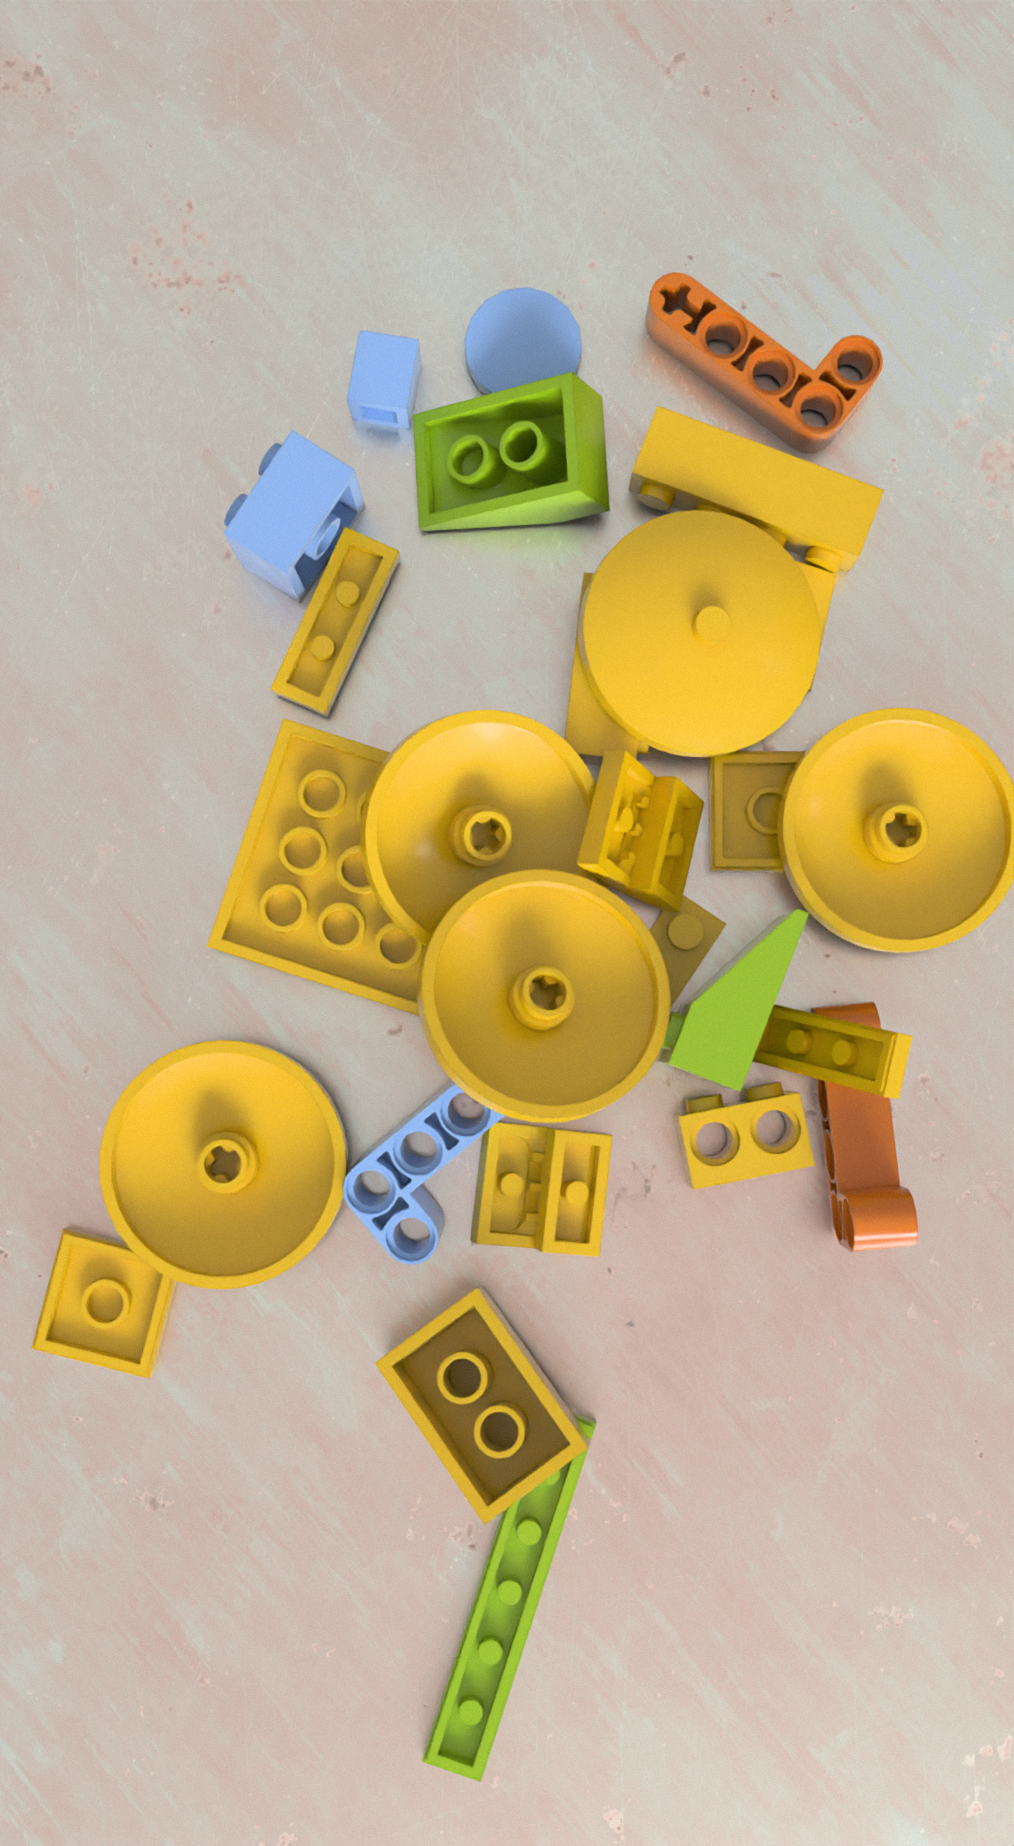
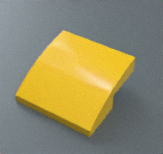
(640, 831)
(541, 1188)

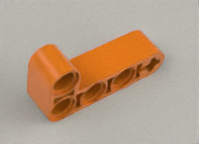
(760, 354)
(861, 1158)

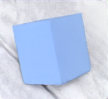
(384, 379)

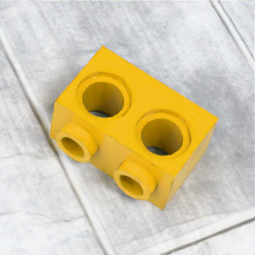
(744, 1152)

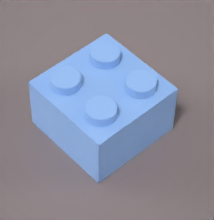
(293, 515)

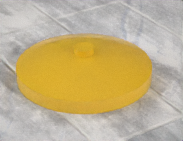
(699, 633)
(468, 805)
(898, 830)
(543, 996)
(223, 1164)

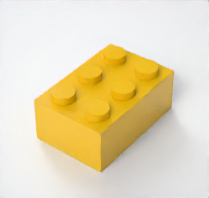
(483, 1404)

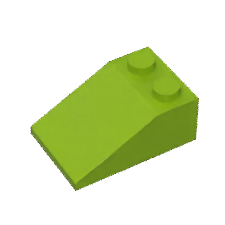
(513, 457)
(725, 1018)

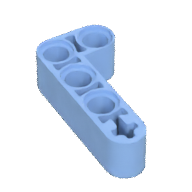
(407, 1173)

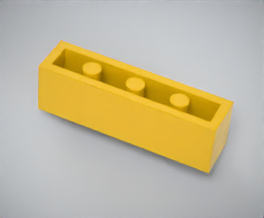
(789, 498)

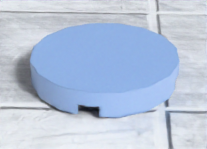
(521, 340)

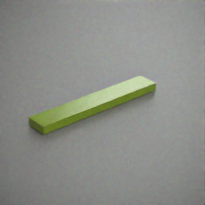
(500, 1622)

